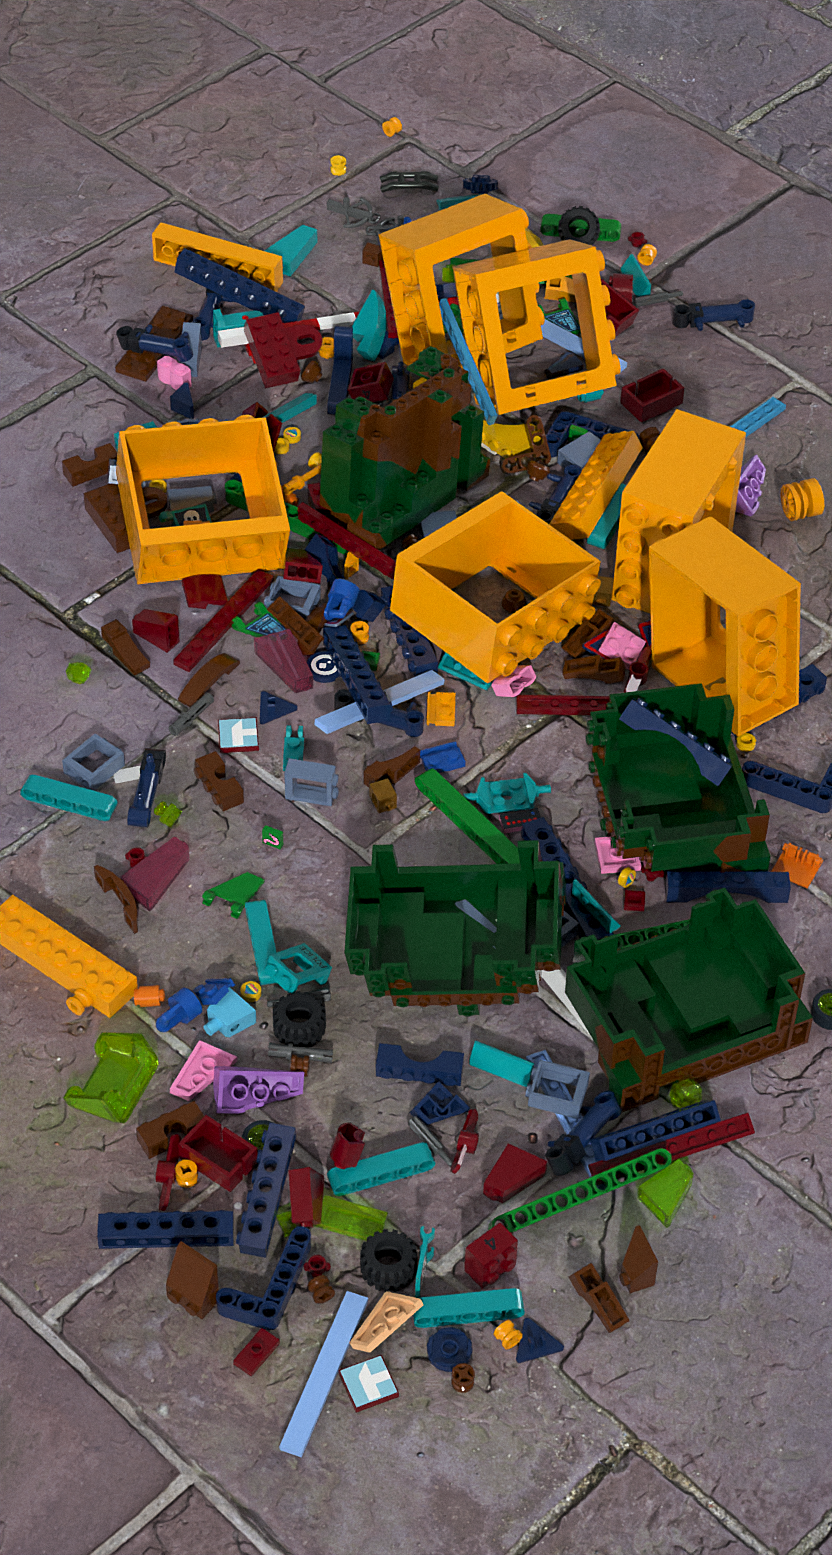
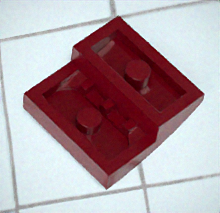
(204, 590)

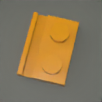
(441, 709)

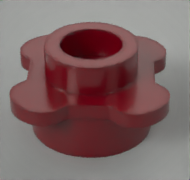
(637, 239)
(135, 856)
(651, 876)
(317, 1260)

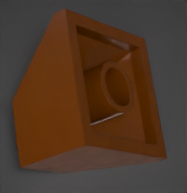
(639, 1263)

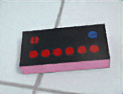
(513, 821)

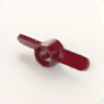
(638, 670)
(467, 1140)
(166, 1171)

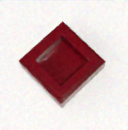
(634, 900)

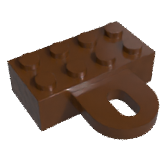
(107, 512)

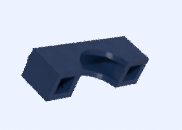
(394, 1064)

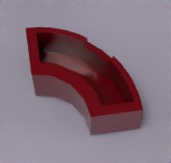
(622, 284)
(347, 1146)

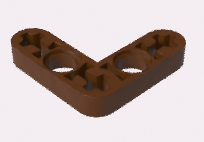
(536, 450)

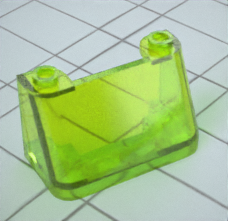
(118, 1079)

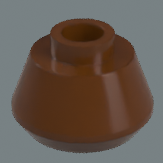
(312, 372)
(537, 471)
(513, 601)

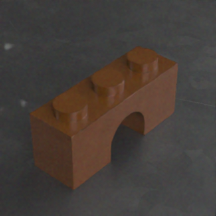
(80, 471)
(224, 792)
(153, 1134)

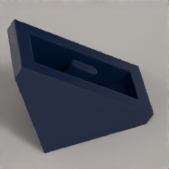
(182, 402)

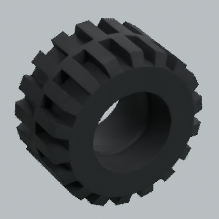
(579, 214)
(299, 1006)
(388, 1276)

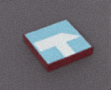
(238, 735)
(368, 1383)

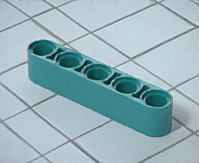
(608, 522)
(69, 797)
(261, 937)
(381, 1169)
(469, 1308)

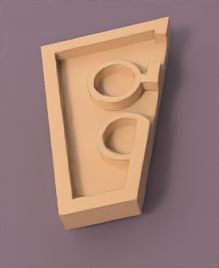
(384, 1319)

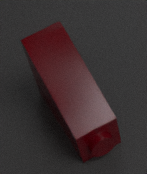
(301, 566)
(157, 628)
(513, 1173)
(306, 1196)

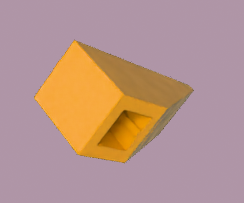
(560, 288)

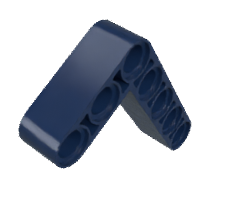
(341, 368)
(559, 431)
(790, 787)
(277, 1286)

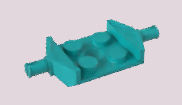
(521, 790)

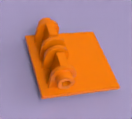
(800, 865)

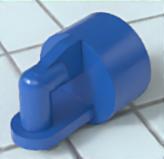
(342, 593)
(183, 1008)

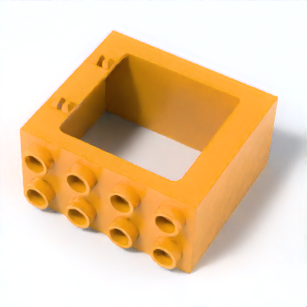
(418, 245)
(476, 293)
(195, 451)
(681, 481)
(522, 550)
(761, 643)

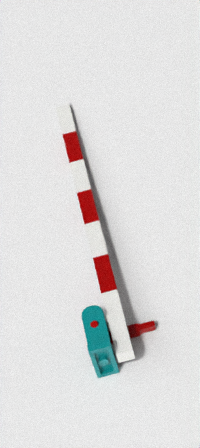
(229, 329)

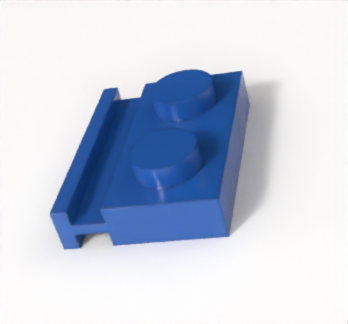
(443, 757)
(213, 991)

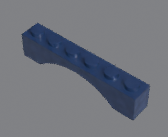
(324, 551)
(641, 717)
(768, 886)

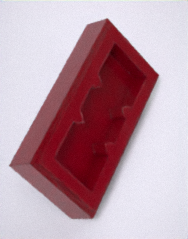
(256, 1352)

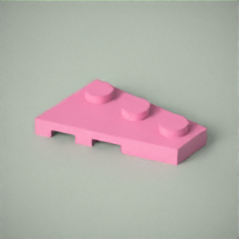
(199, 1070)

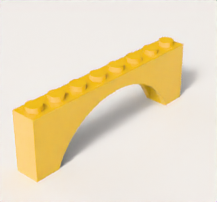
(504, 439)

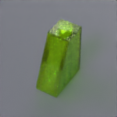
(666, 1191)

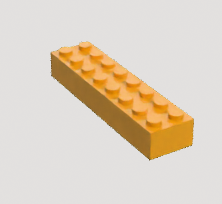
(249, 262)
(596, 485)
(64, 957)

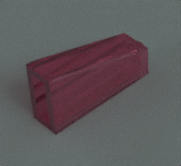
(285, 659)
(156, 872)

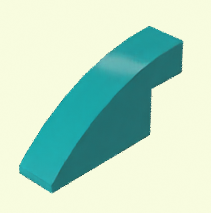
(370, 327)

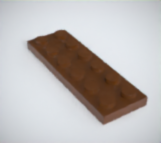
(165, 323)

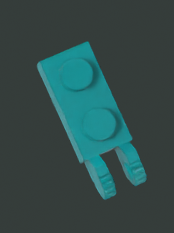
(293, 746)

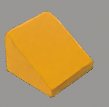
(351, 565)

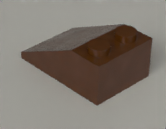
(192, 1281)

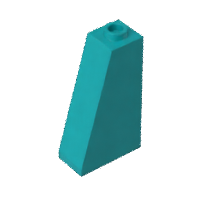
(294, 247)

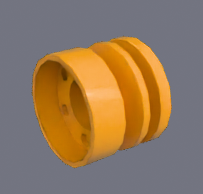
(802, 499)

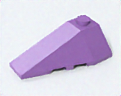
(749, 490)
(247, 1088)

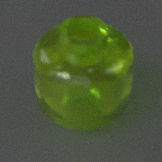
(685, 1093)

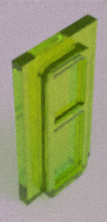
(351, 1218)

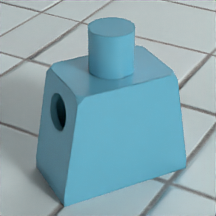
(230, 1015)

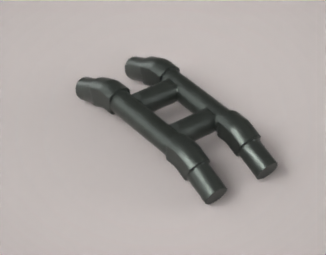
(401, 184)

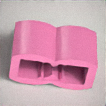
(173, 373)
(515, 682)

